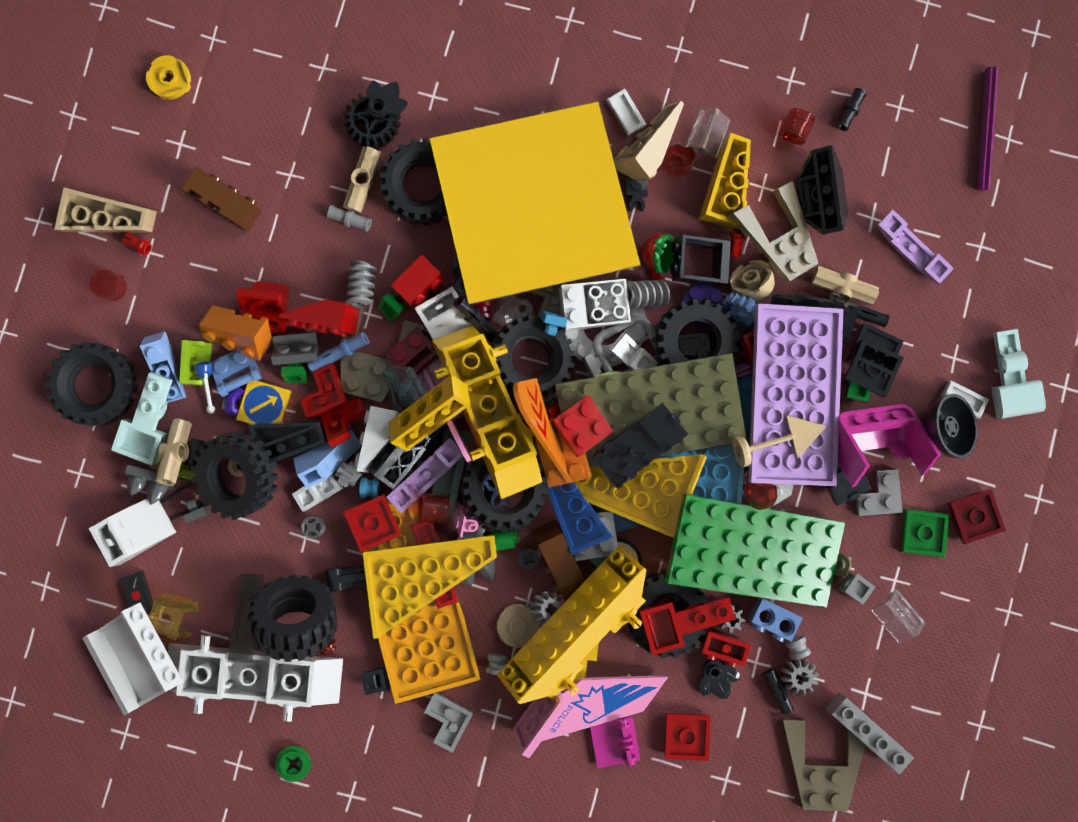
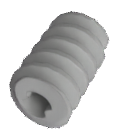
(359, 284)
(648, 293)

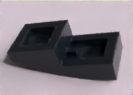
(375, 680)

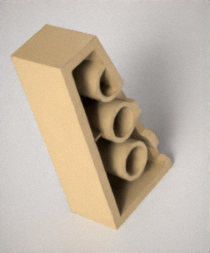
(97, 214)

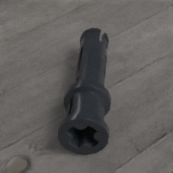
(866, 314)

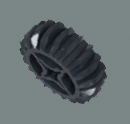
(355, 115)

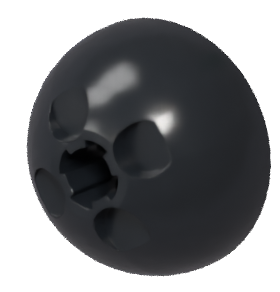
(952, 426)

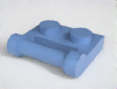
(233, 365)

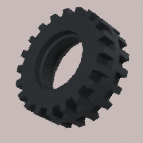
(392, 184)
(688, 311)
(556, 346)
(64, 378)
(254, 464)
(494, 517)
(656, 586)

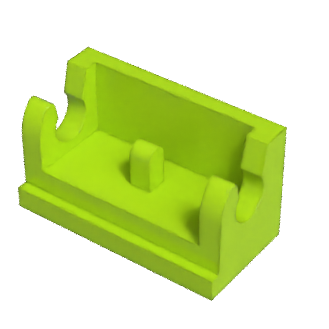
(193, 353)

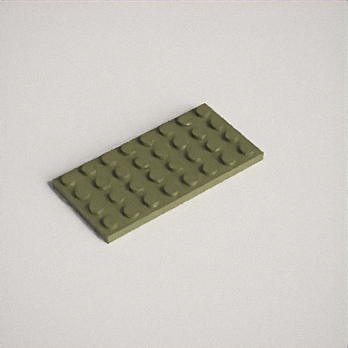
(696, 390)

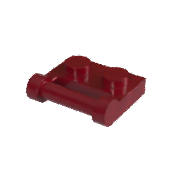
(410, 348)

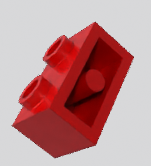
(725, 647)

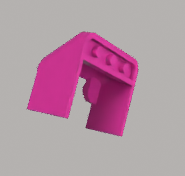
(880, 428)

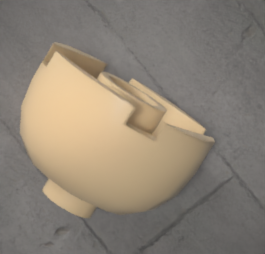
(753, 280)

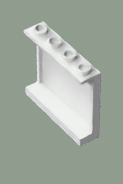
(132, 659)

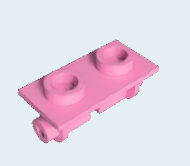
(462, 520)

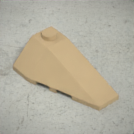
(647, 153)

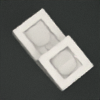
(631, 353)
(317, 493)

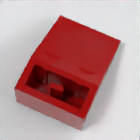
(325, 317)

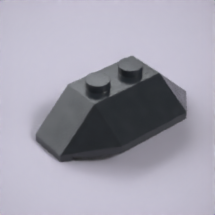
(823, 191)

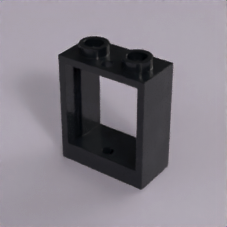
(720, 265)

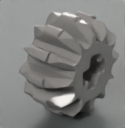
(542, 602)
(799, 685)

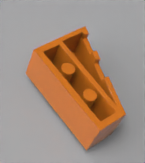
(237, 332)

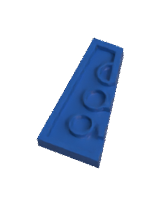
(577, 518)

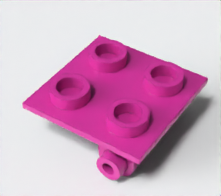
(615, 743)

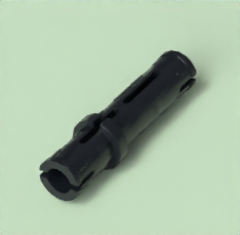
(463, 306)

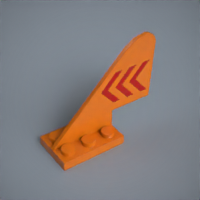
(556, 456)

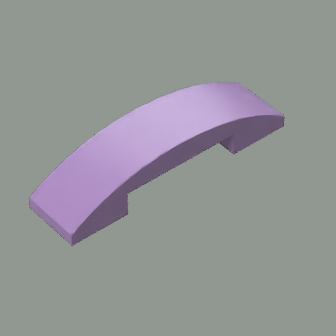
(912, 249)
(425, 475)

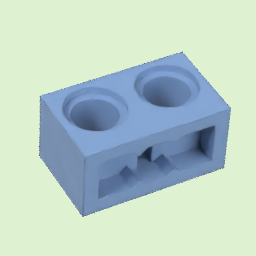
(776, 615)

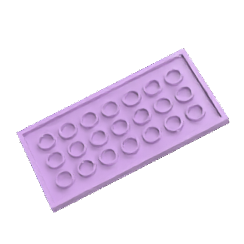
(797, 377)

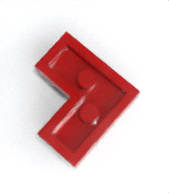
(329, 395)
(337, 421)

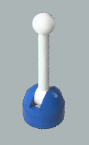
(204, 370)

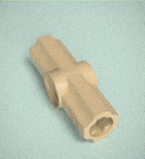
(365, 167)
(845, 285)
(173, 452)

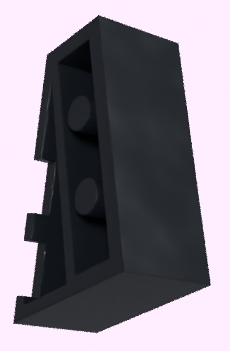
(288, 438)

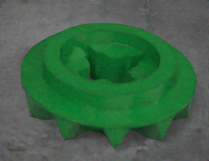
(283, 762)

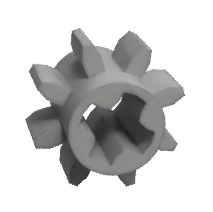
(348, 474)
(734, 623)

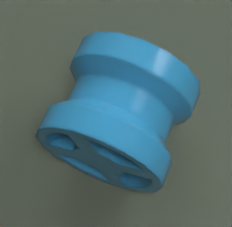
(369, 488)

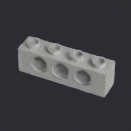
(869, 733)

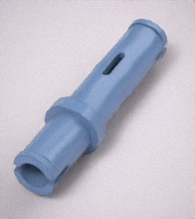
(346, 347)

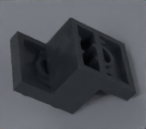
(874, 360)

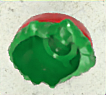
(657, 252)

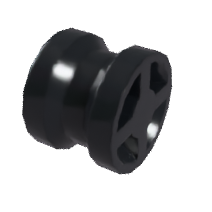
(530, 555)

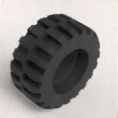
(296, 639)

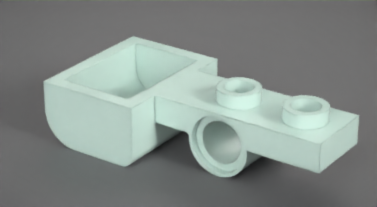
(1016, 394)
(139, 436)

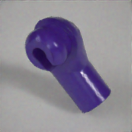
(230, 401)

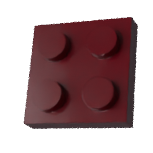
(976, 516)

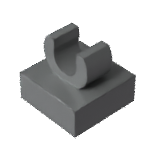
(196, 511)

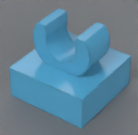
(552, 322)

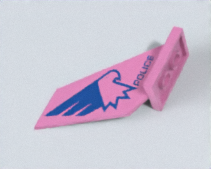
(595, 703)

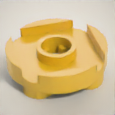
(157, 73)

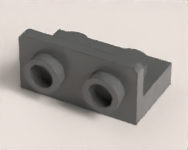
(295, 348)

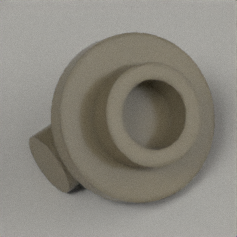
(843, 566)

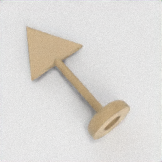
(801, 433)

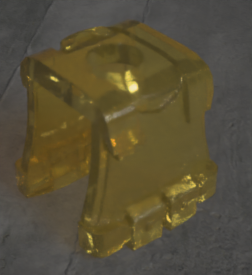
(175, 607)

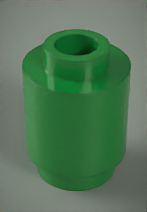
(505, 540)

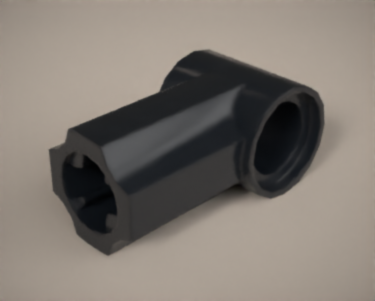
(340, 578)

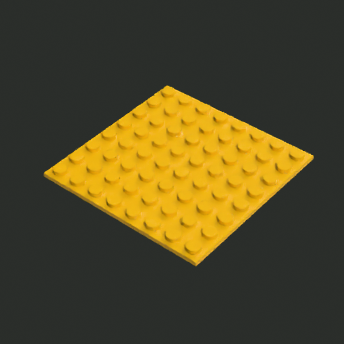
(534, 202)

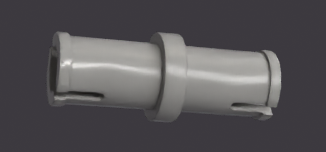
(349, 218)

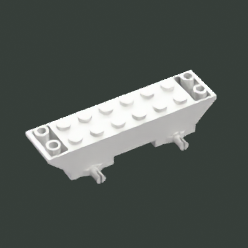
(288, 684)

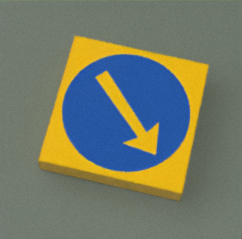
(263, 403)

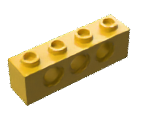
(429, 413)

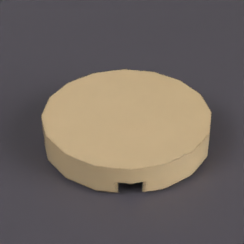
(516, 625)

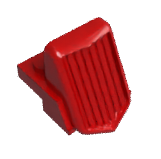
(265, 301)

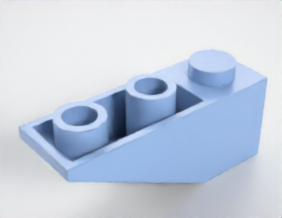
(162, 361)
(324, 460)

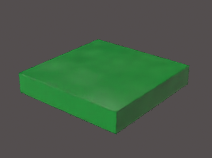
(924, 533)

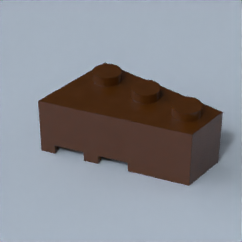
(222, 199)
(558, 558)

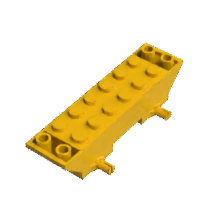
(491, 416)
(555, 651)

